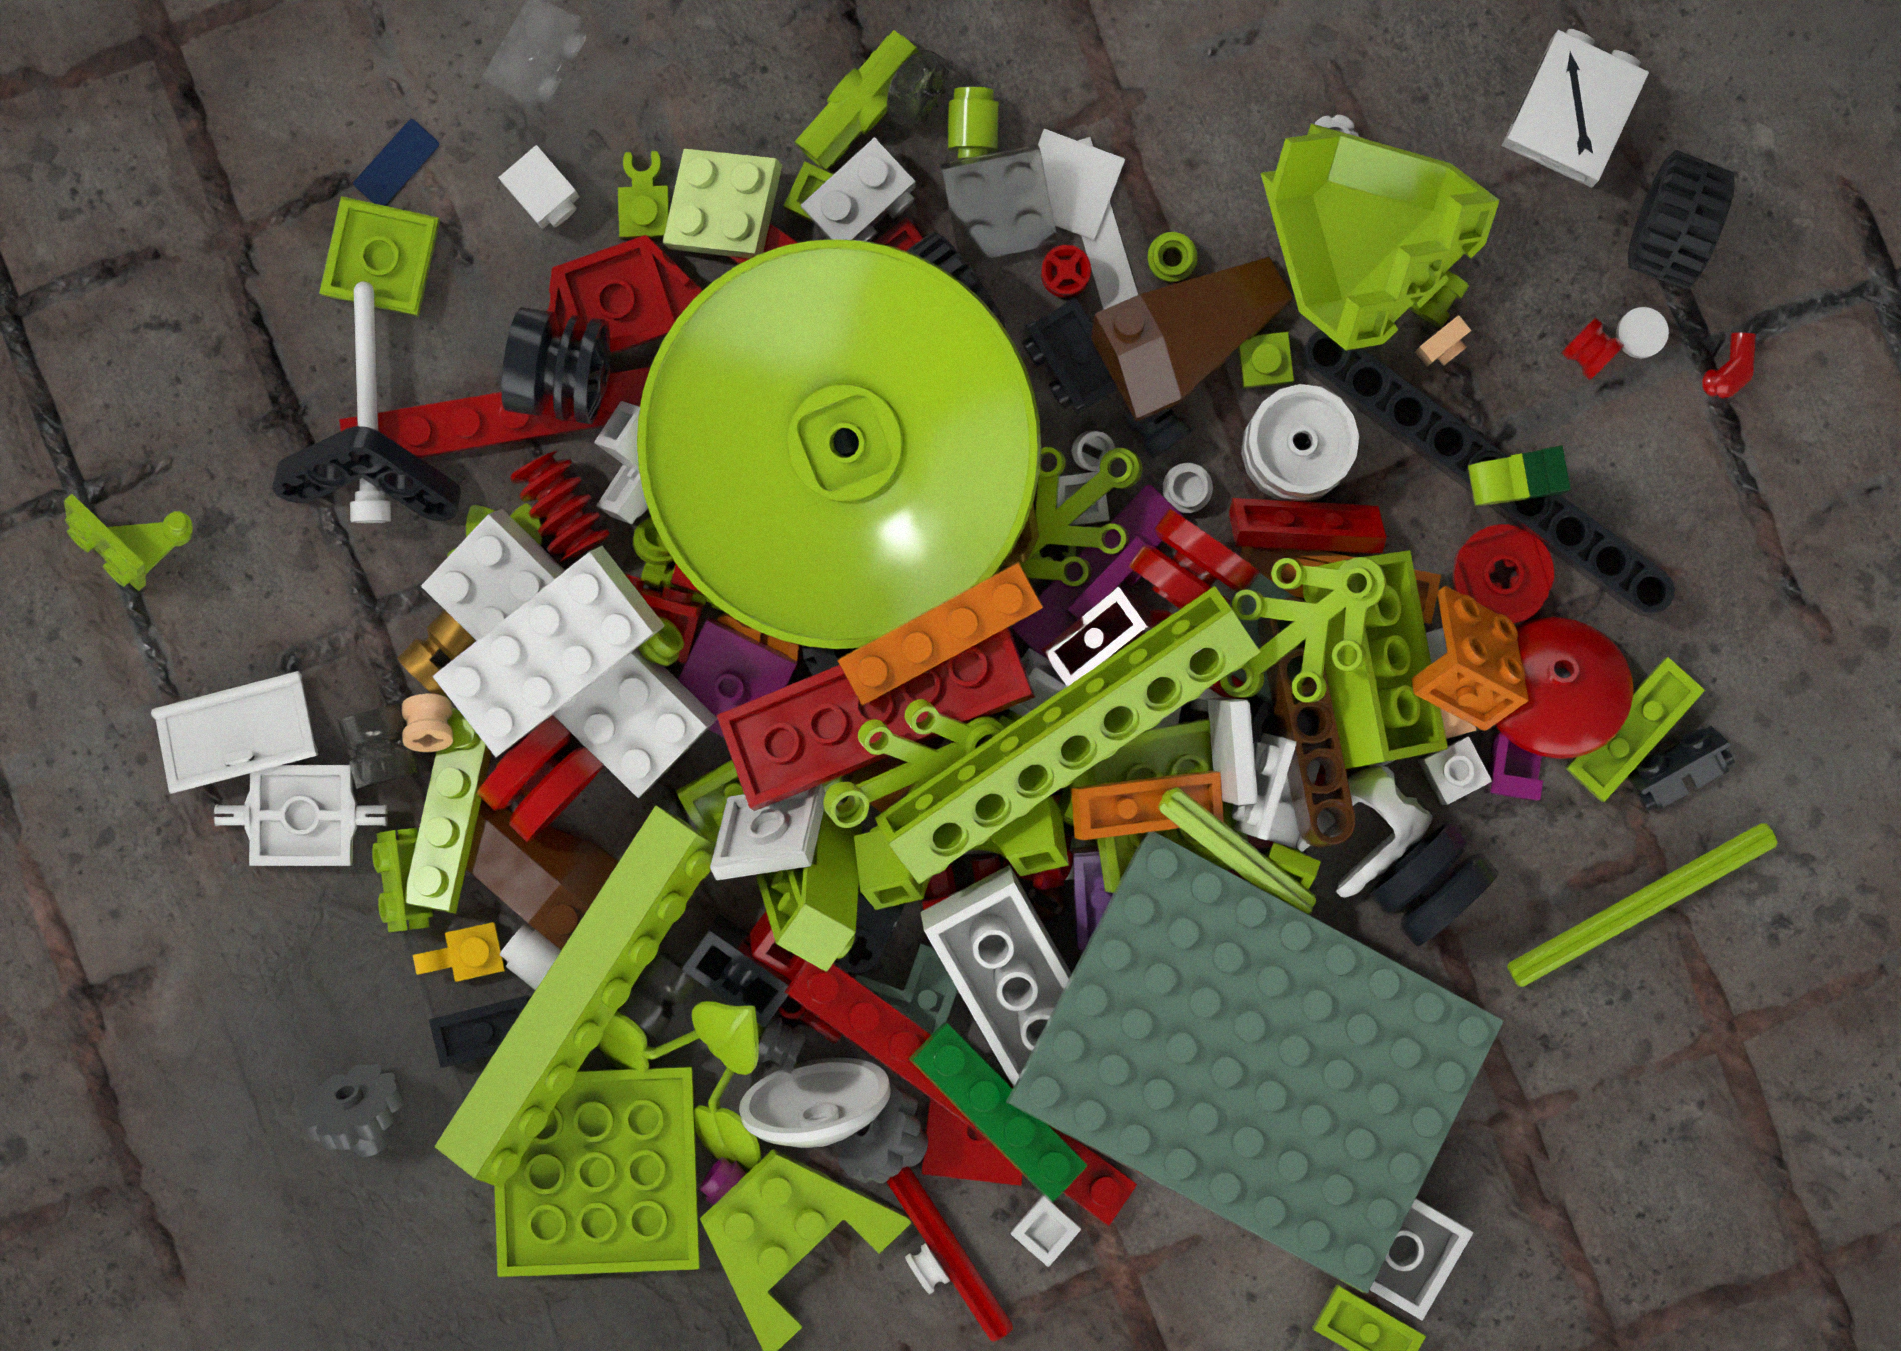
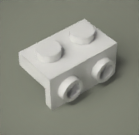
(861, 195)

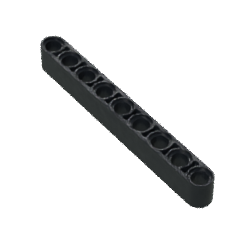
(1473, 448)

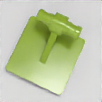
(127, 549)

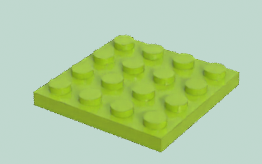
(606, 1180)

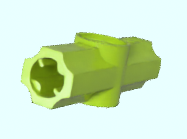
(855, 103)

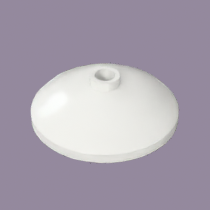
(816, 1102)

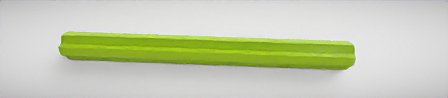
(1642, 904)

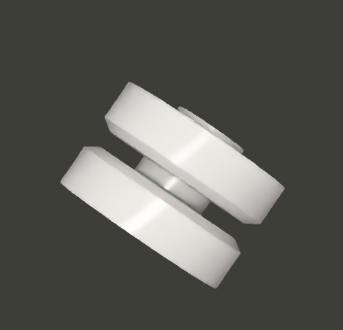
(1294, 473)

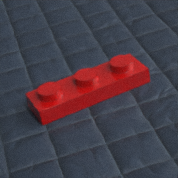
(1307, 525)

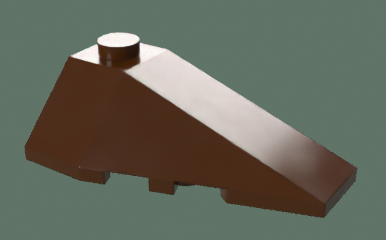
(1181, 332)
(542, 880)

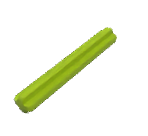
(1234, 850)

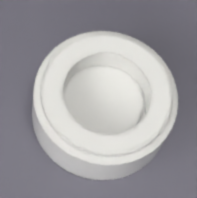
(1642, 332)

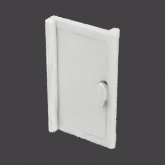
(232, 726)

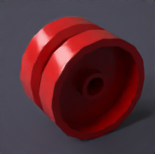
(1195, 564)
(534, 771)

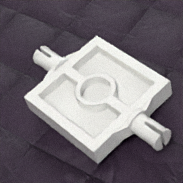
(301, 816)

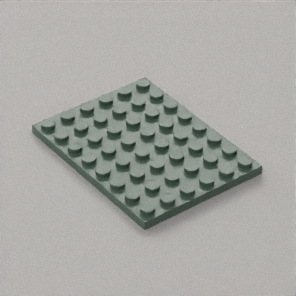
(1255, 1061)

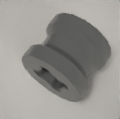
(782, 1043)

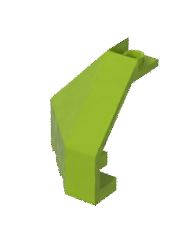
(1370, 229)

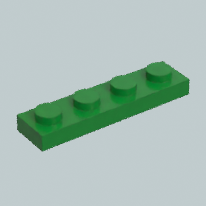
(982, 1099)

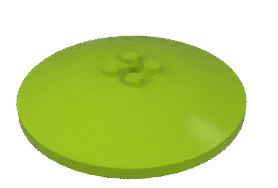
(747, 459)

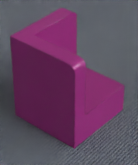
(1513, 770)

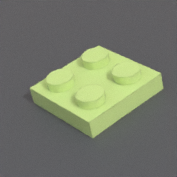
(722, 203)

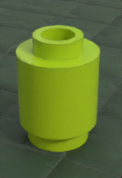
(973, 122)

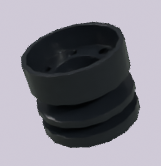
(567, 366)

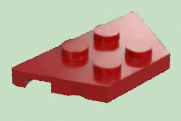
(628, 286)

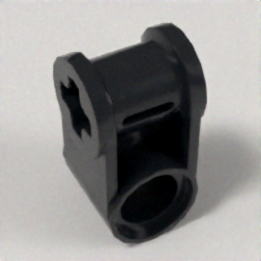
(875, 928)

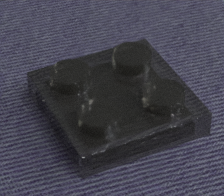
(999, 203)

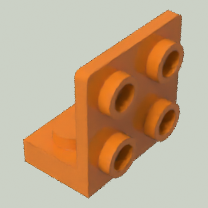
(1482, 668)

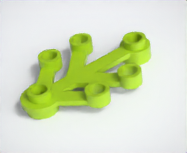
(1055, 522)
(1310, 623)
(922, 760)

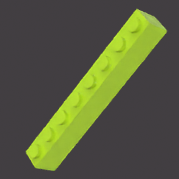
(577, 998)

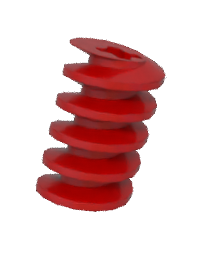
(559, 506)

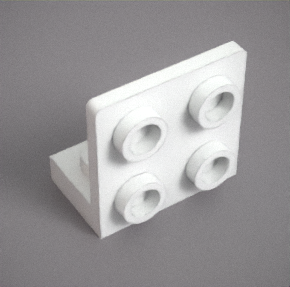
(1273, 813)

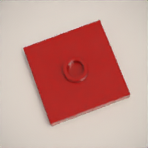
(962, 1152)

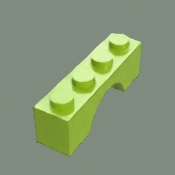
(1028, 842)

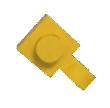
(469, 952)

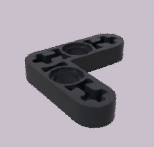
(377, 460)

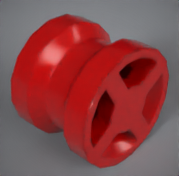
(1070, 264)
(1592, 348)

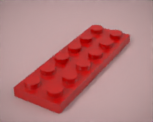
(812, 726)

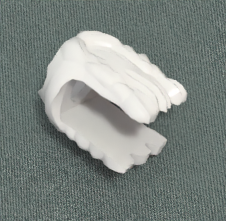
(1408, 819)

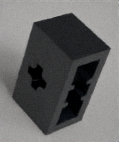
(727, 968)

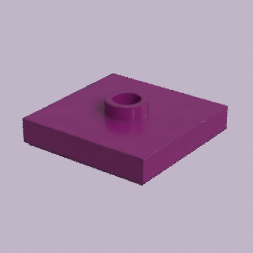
(732, 669)

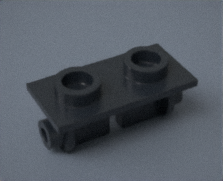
(1700, 755)

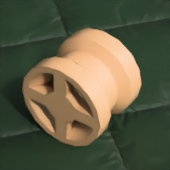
(427, 722)

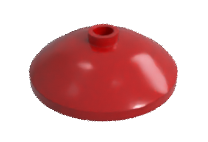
(1574, 712)

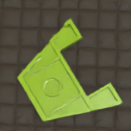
(774, 1222)

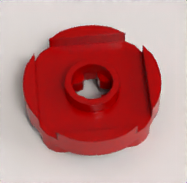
(1515, 548)

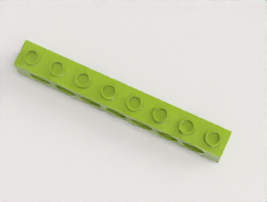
(1041, 735)

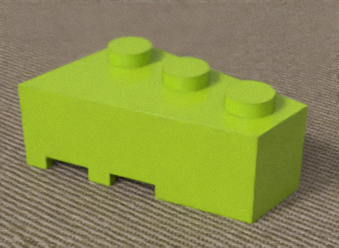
(816, 905)

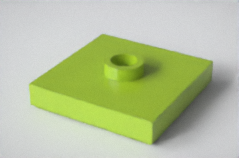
(382, 248)

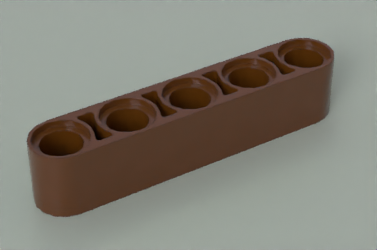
(1320, 746)

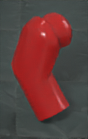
(1736, 371)

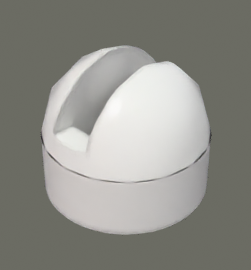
(1096, 440)

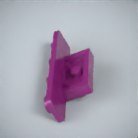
(1067, 604)

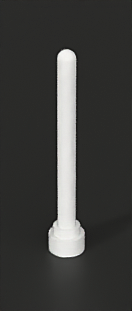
(369, 501)

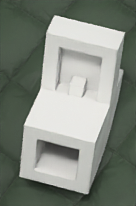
(625, 494)

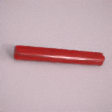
(950, 1254)

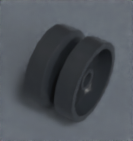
(1427, 876)

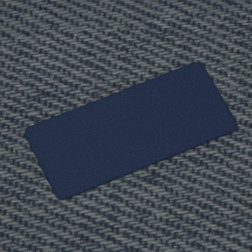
(396, 163)

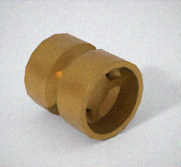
(443, 634)

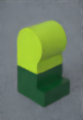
(1520, 477)

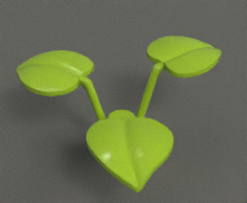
(730, 1036)

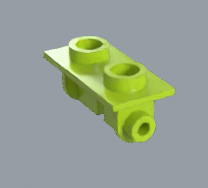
(393, 861)

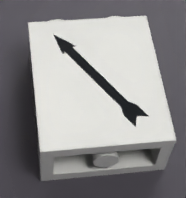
(1576, 107)

